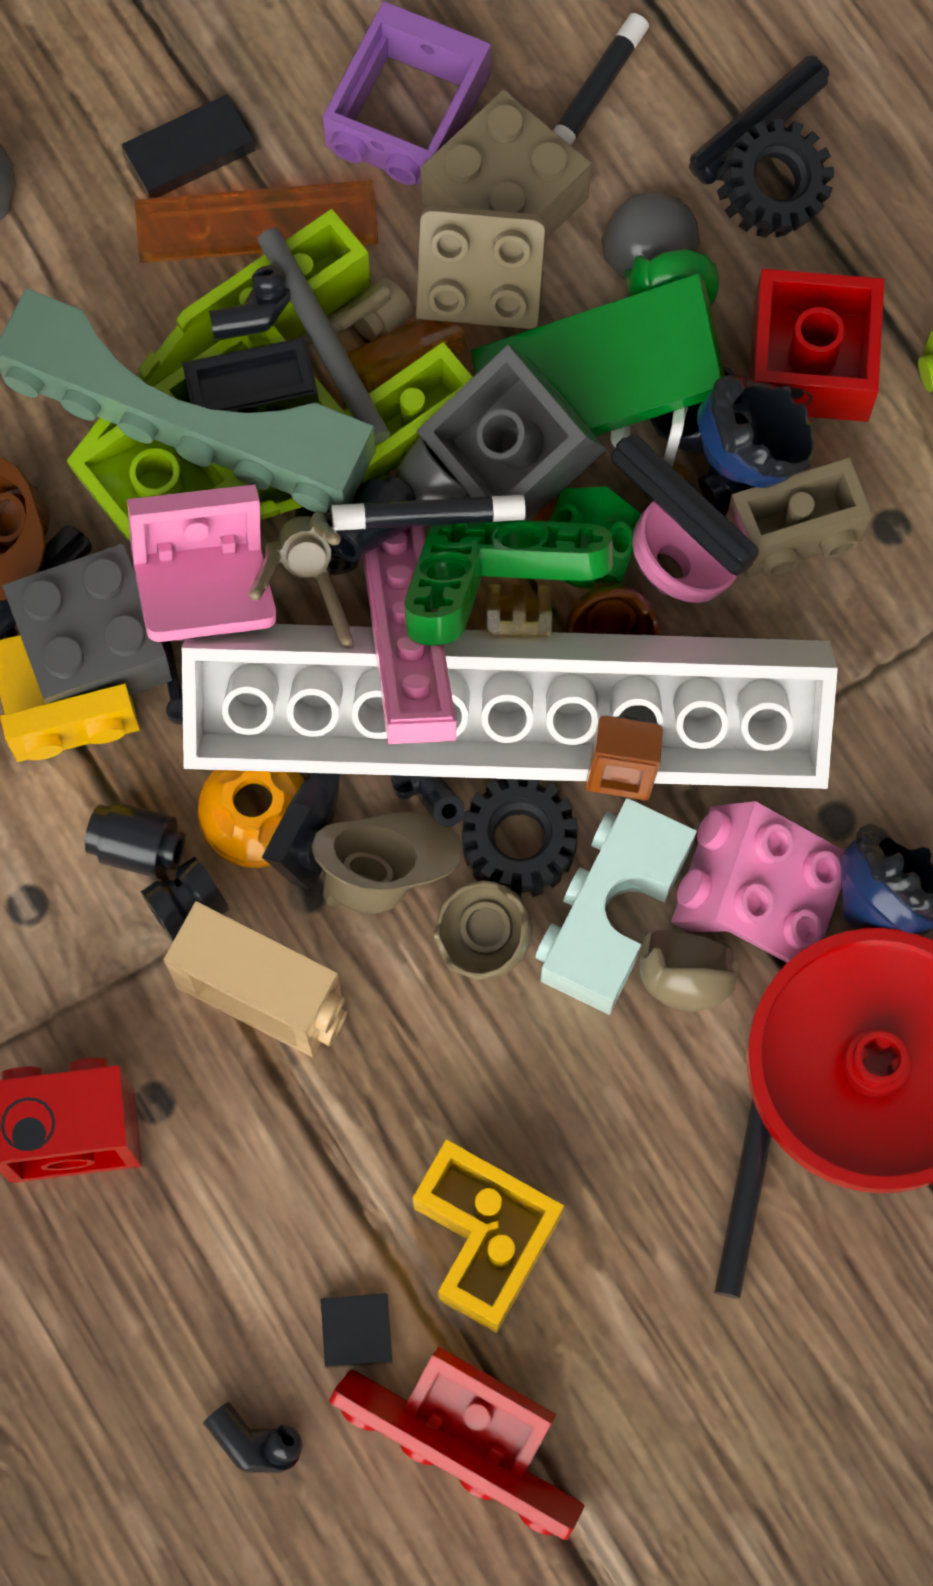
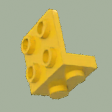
(45, 730)

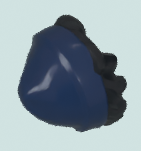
(755, 431)
(886, 883)

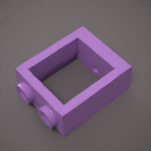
(420, 45)

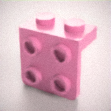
(198, 563)
(759, 880)

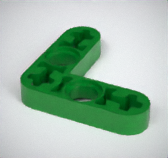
(462, 553)

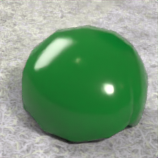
(669, 268)

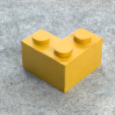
(503, 1229)

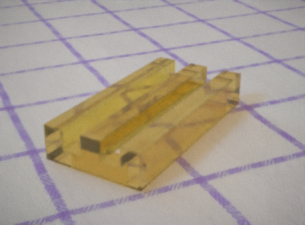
(519, 605)

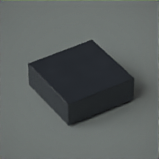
(356, 1330)

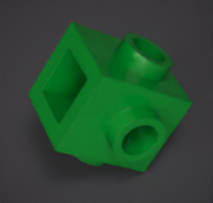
(605, 509)

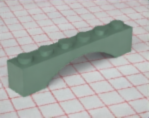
(298, 450)

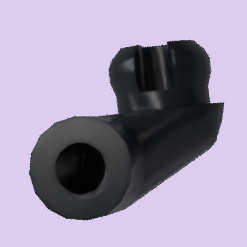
(433, 794)

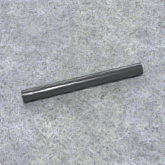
(322, 333)

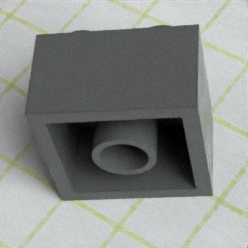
(512, 434)
(86, 627)

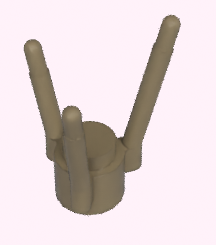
(372, 312)
(306, 553)

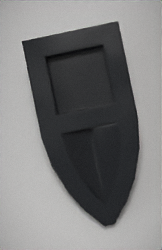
(292, 841)

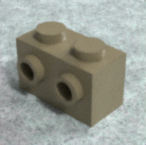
(802, 517)

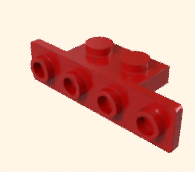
(471, 1431)

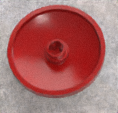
(848, 1059)

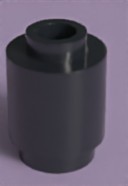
(134, 839)

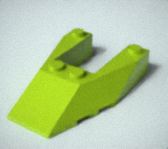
(337, 271)

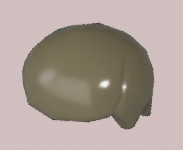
(483, 930)
(687, 970)

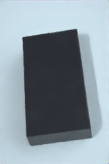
(188, 147)
(254, 379)

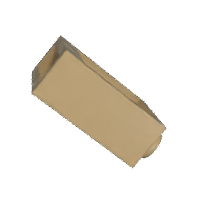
(256, 980)

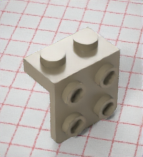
(480, 266)

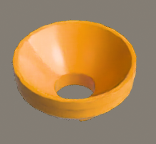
(230, 833)

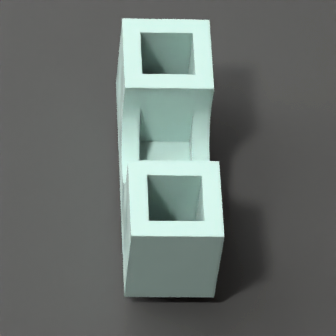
(636, 854)

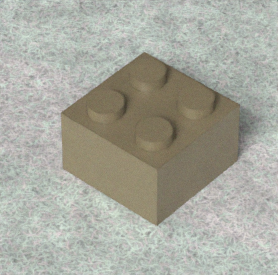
(508, 164)

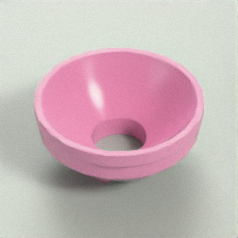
(660, 534)

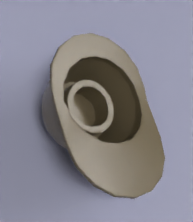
(379, 858)

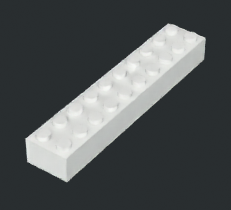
(520, 705)

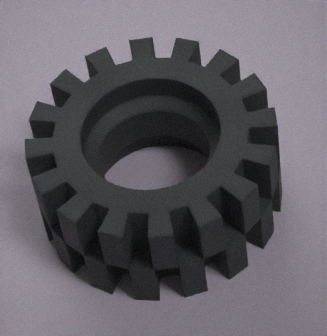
(798, 155)
(520, 799)

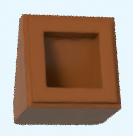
(624, 758)

